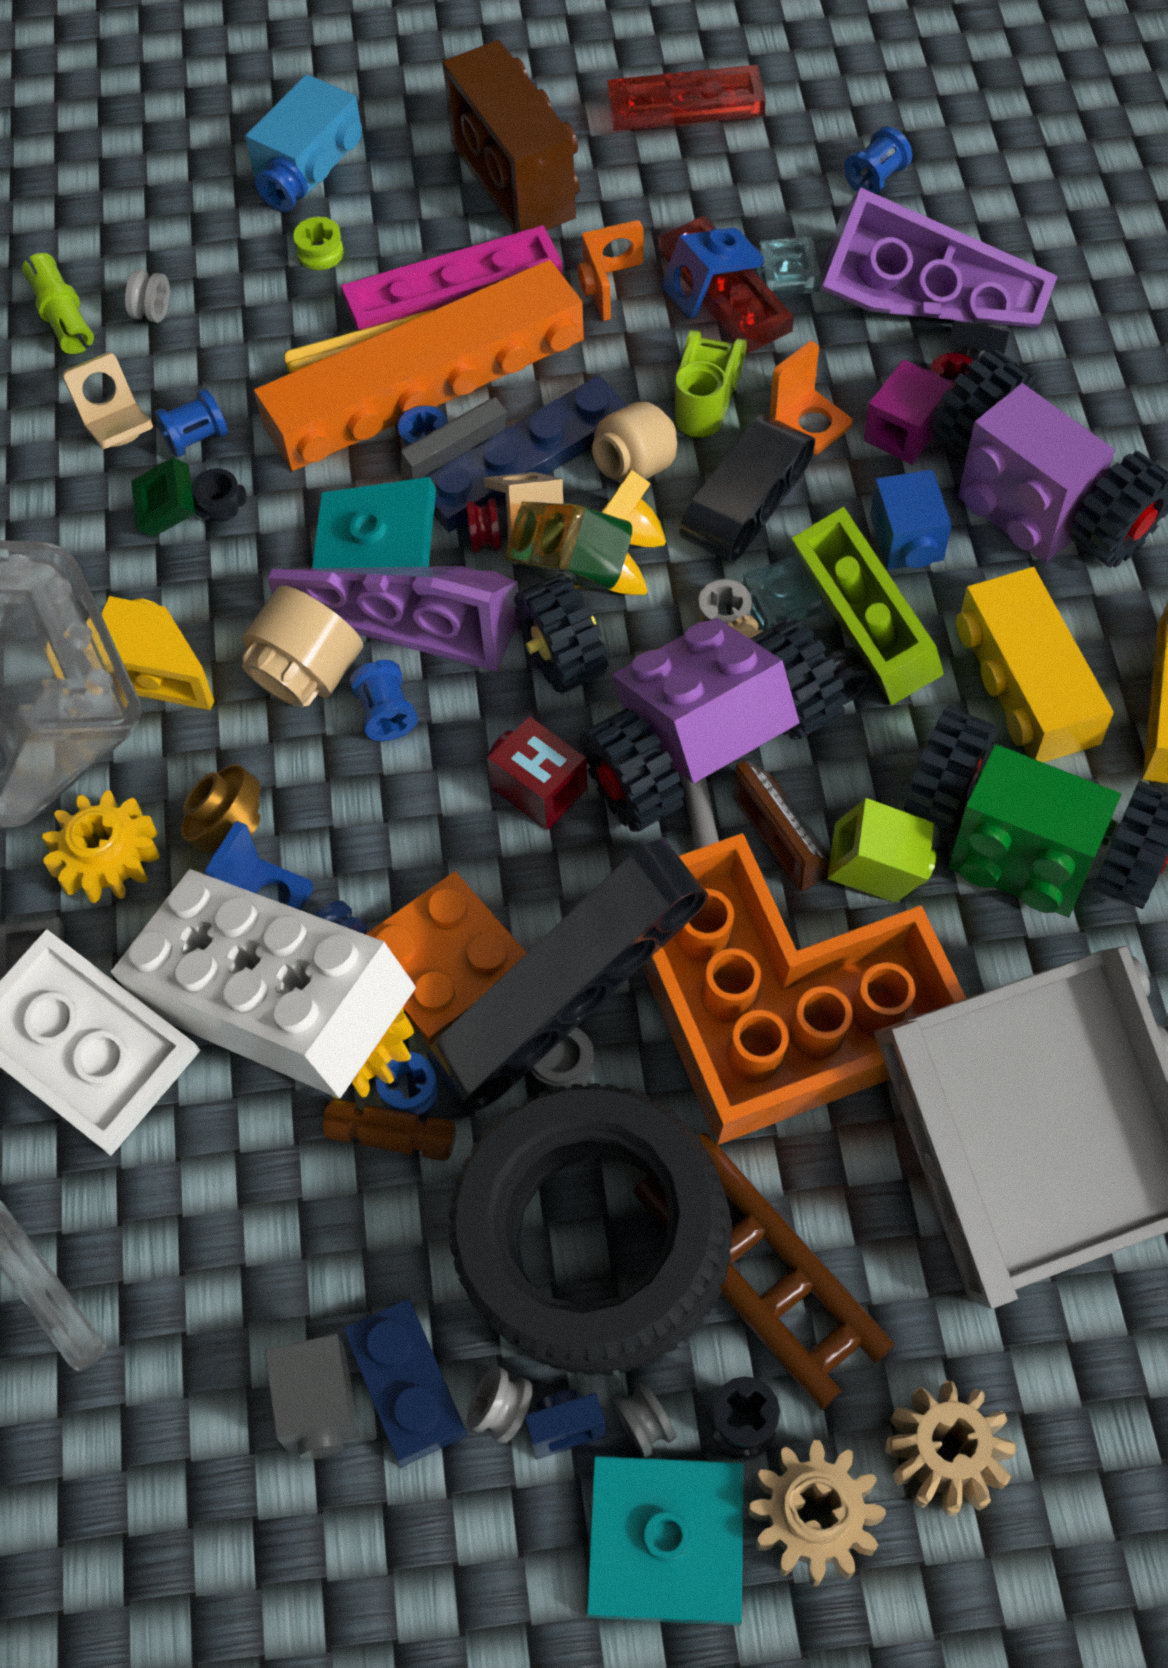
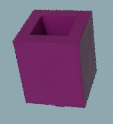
(904, 411)

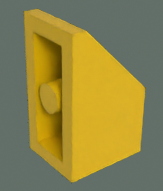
(156, 653)

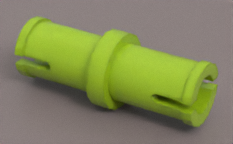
(57, 303)

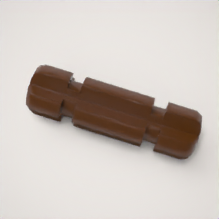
(389, 1129)

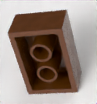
(511, 138)

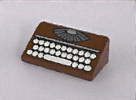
(780, 826)

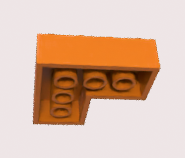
(778, 1025)

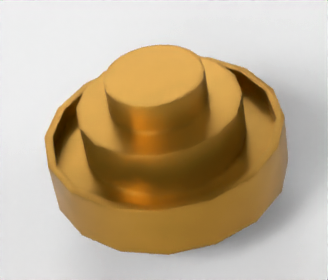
(217, 804)

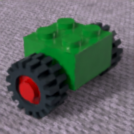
(1033, 823)

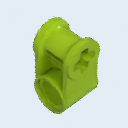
(706, 383)

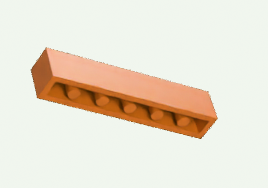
(420, 364)

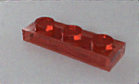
(686, 97)
(736, 298)

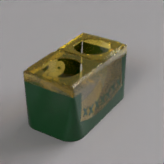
(570, 541)

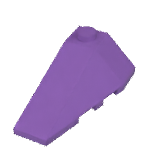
(918, 267)
(426, 609)

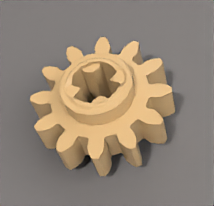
(823, 1484)

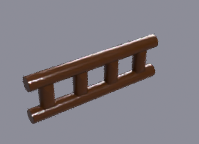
(807, 1275)

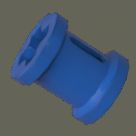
(877, 160)
(191, 422)
(383, 700)

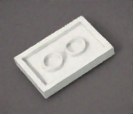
(85, 1042)

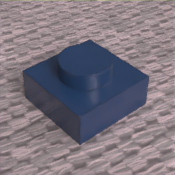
(565, 1422)

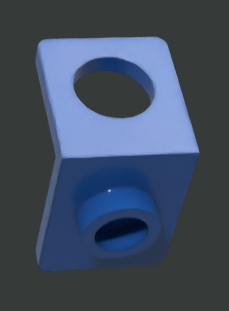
(706, 256)
(240, 865)

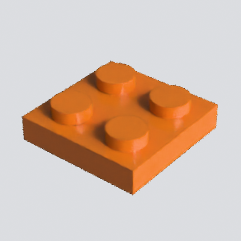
(449, 951)

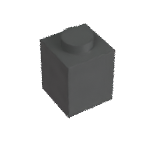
(312, 1396)

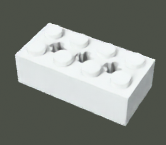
(266, 981)

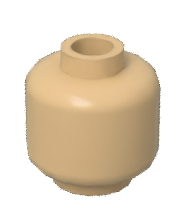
(635, 440)

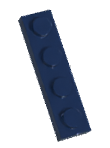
(531, 445)

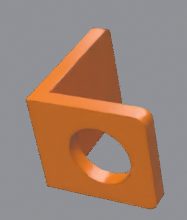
(595, 265)
(795, 395)

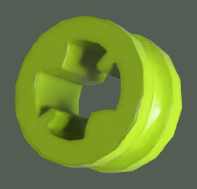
(318, 256)

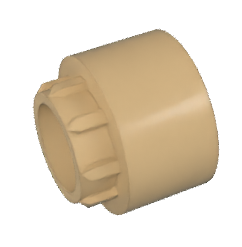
(298, 647)

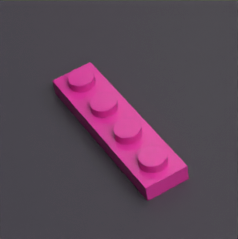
(445, 277)

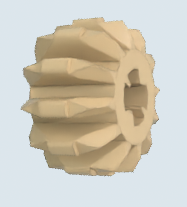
(965, 1473)

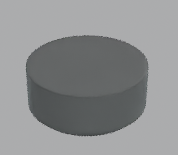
(566, 1063)

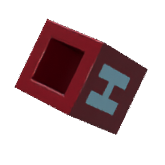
(537, 772)

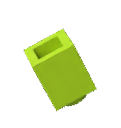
(881, 850)

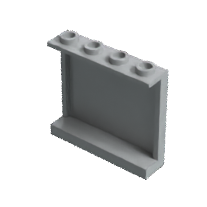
(1039, 1120)

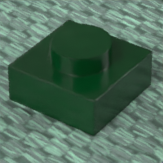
(162, 497)

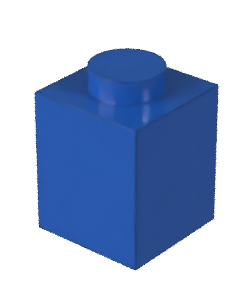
(910, 519)

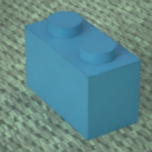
(309, 128)

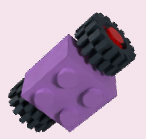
(1042, 470)
(703, 708)

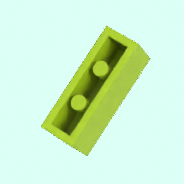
(868, 606)

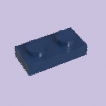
(405, 1382)

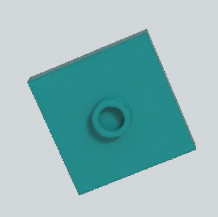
(376, 525)
(666, 1541)

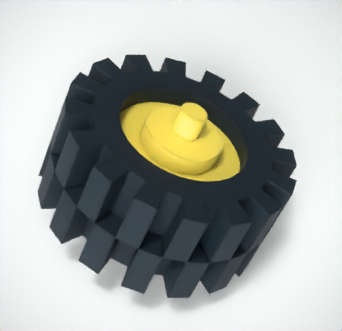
(561, 633)

